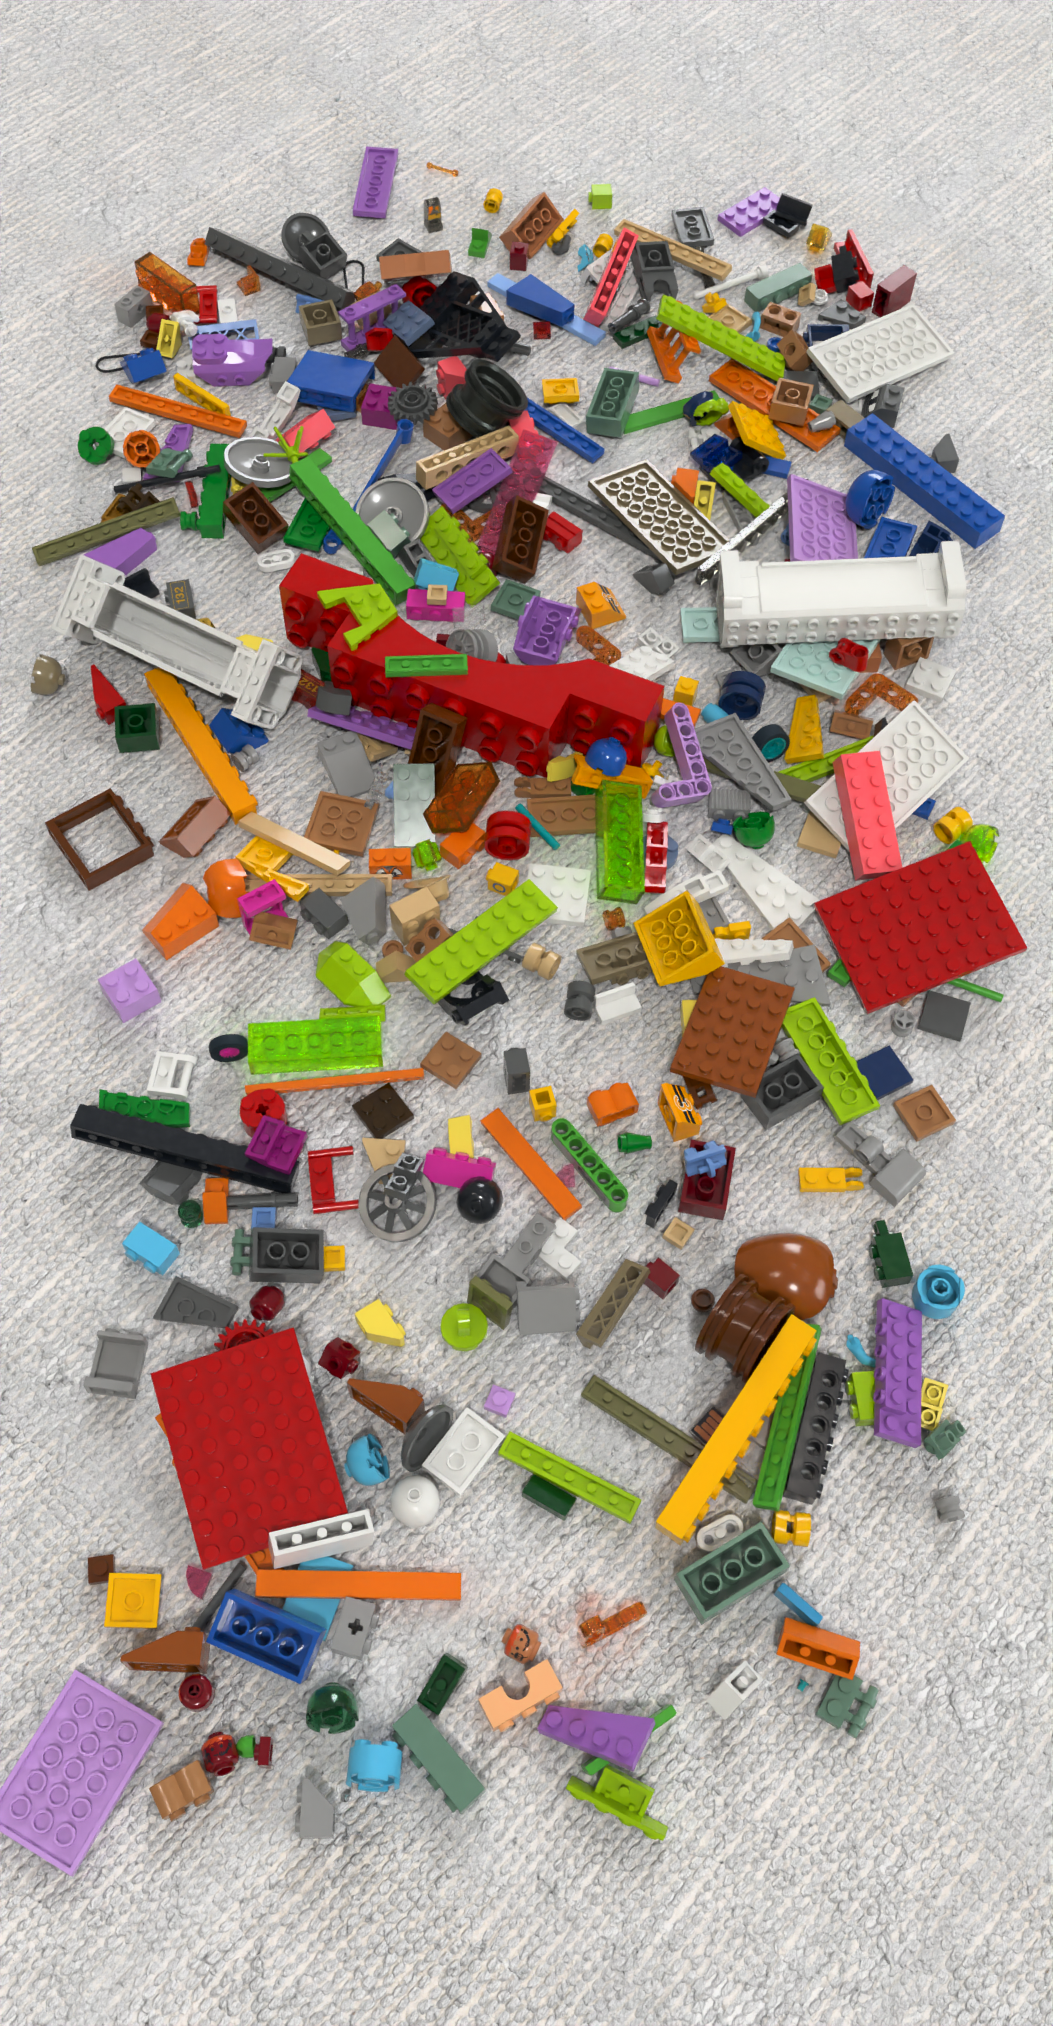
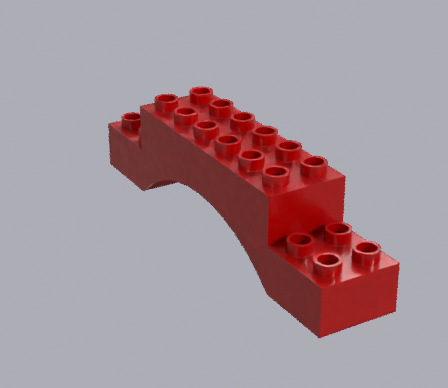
(510, 709)

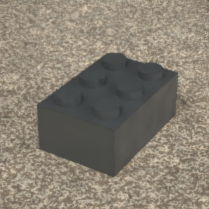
(784, 1092)
(286, 1255)

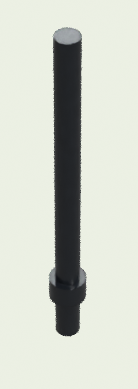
(200, 472)

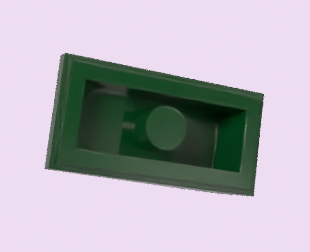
(442, 1683)

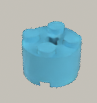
(941, 1303)
(374, 1766)

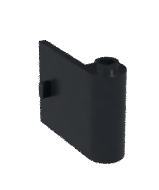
(749, 466)

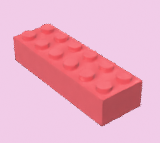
(867, 814)

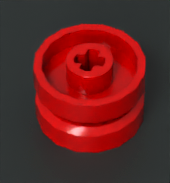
(507, 835)

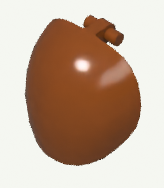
(790, 1268)

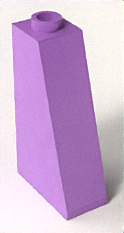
(126, 551)

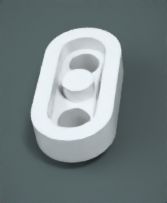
(276, 560)
(654, 815)
(718, 1533)

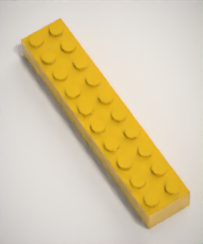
(733, 1433)

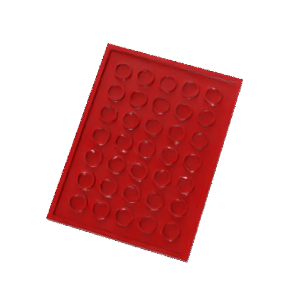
(919, 927)
(247, 1445)

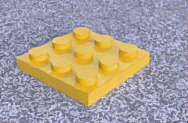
(757, 430)

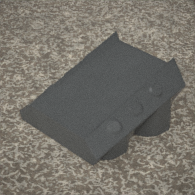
(170, 1182)

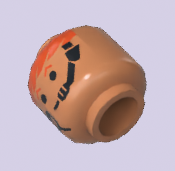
(521, 1643)

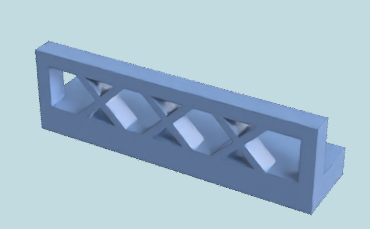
(228, 327)

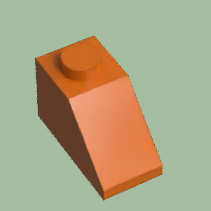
(686, 482)

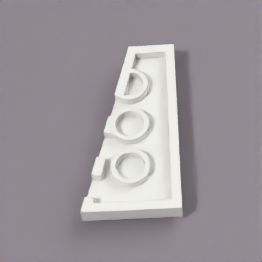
(750, 950)

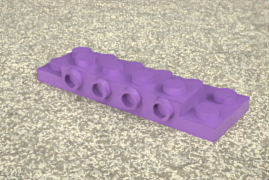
(898, 1373)

